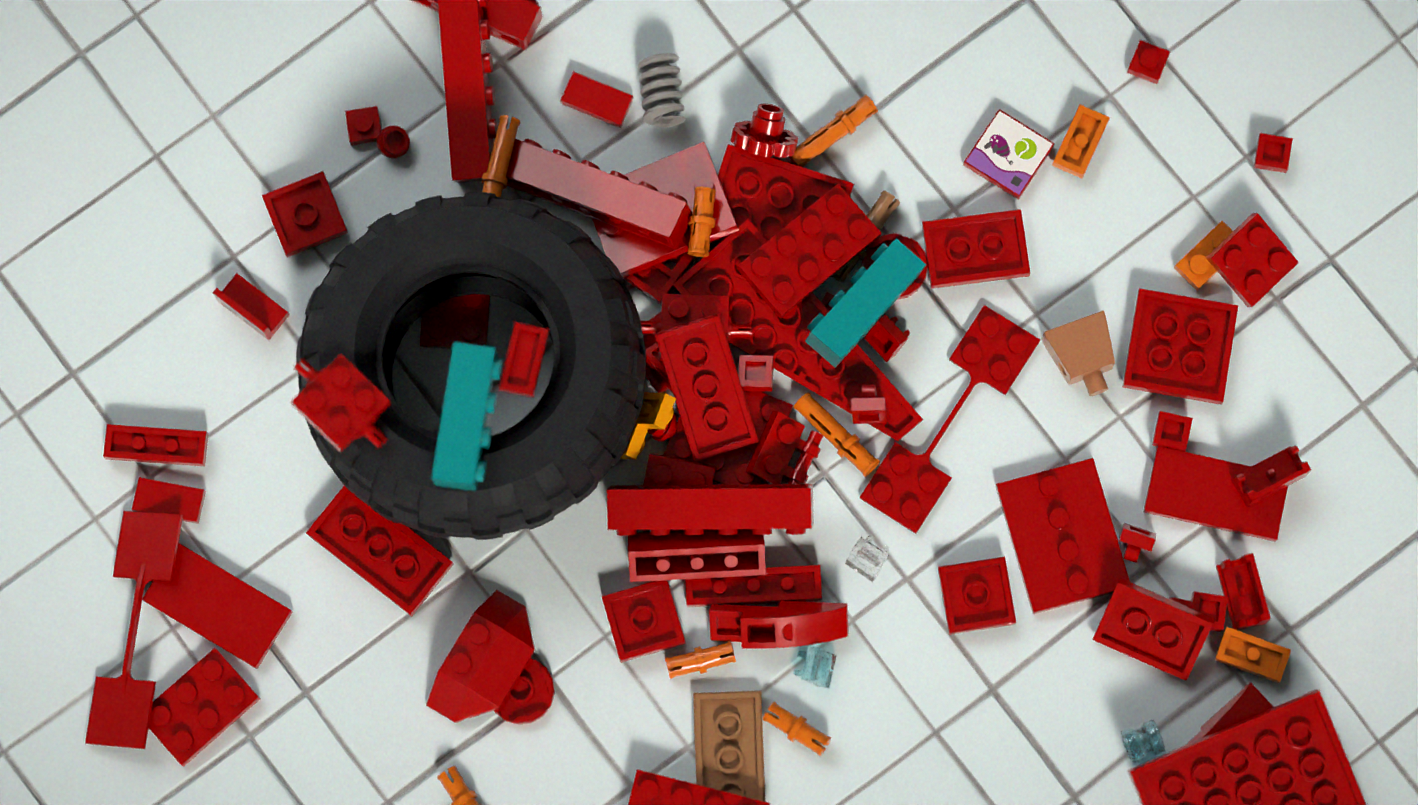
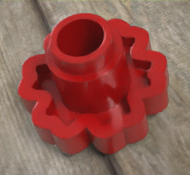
(765, 133)

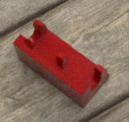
(1270, 475)
(1245, 592)

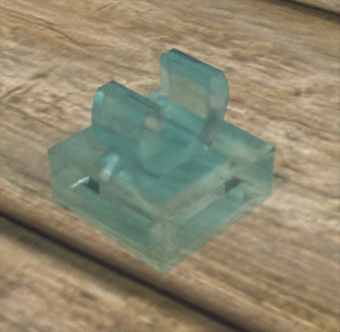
(817, 667)

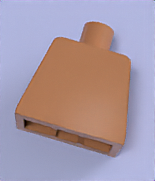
(1082, 351)

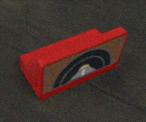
(252, 306)

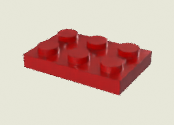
(976, 248)
(1153, 629)
(200, 706)

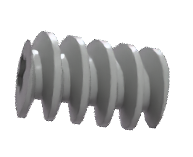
(659, 91)

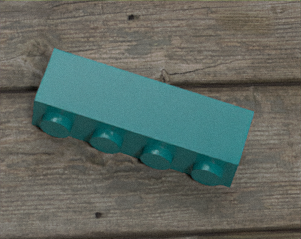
(864, 302)
(465, 416)

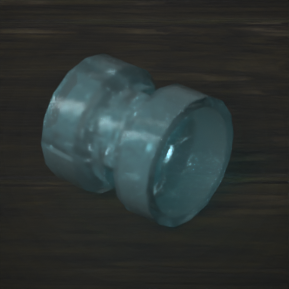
(1136, 744)

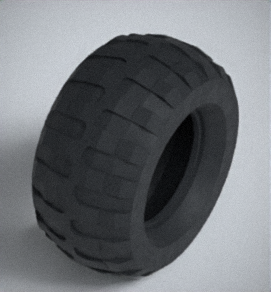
(531, 260)

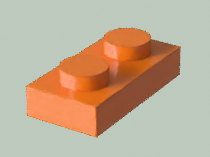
(1081, 141)
(1194, 265)
(1252, 654)

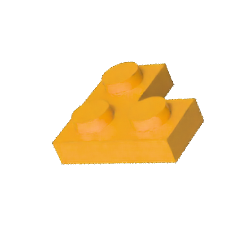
(654, 414)

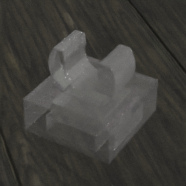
(867, 558)

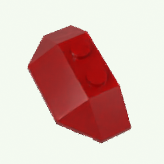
(484, 660)

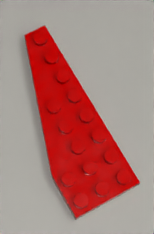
(787, 336)

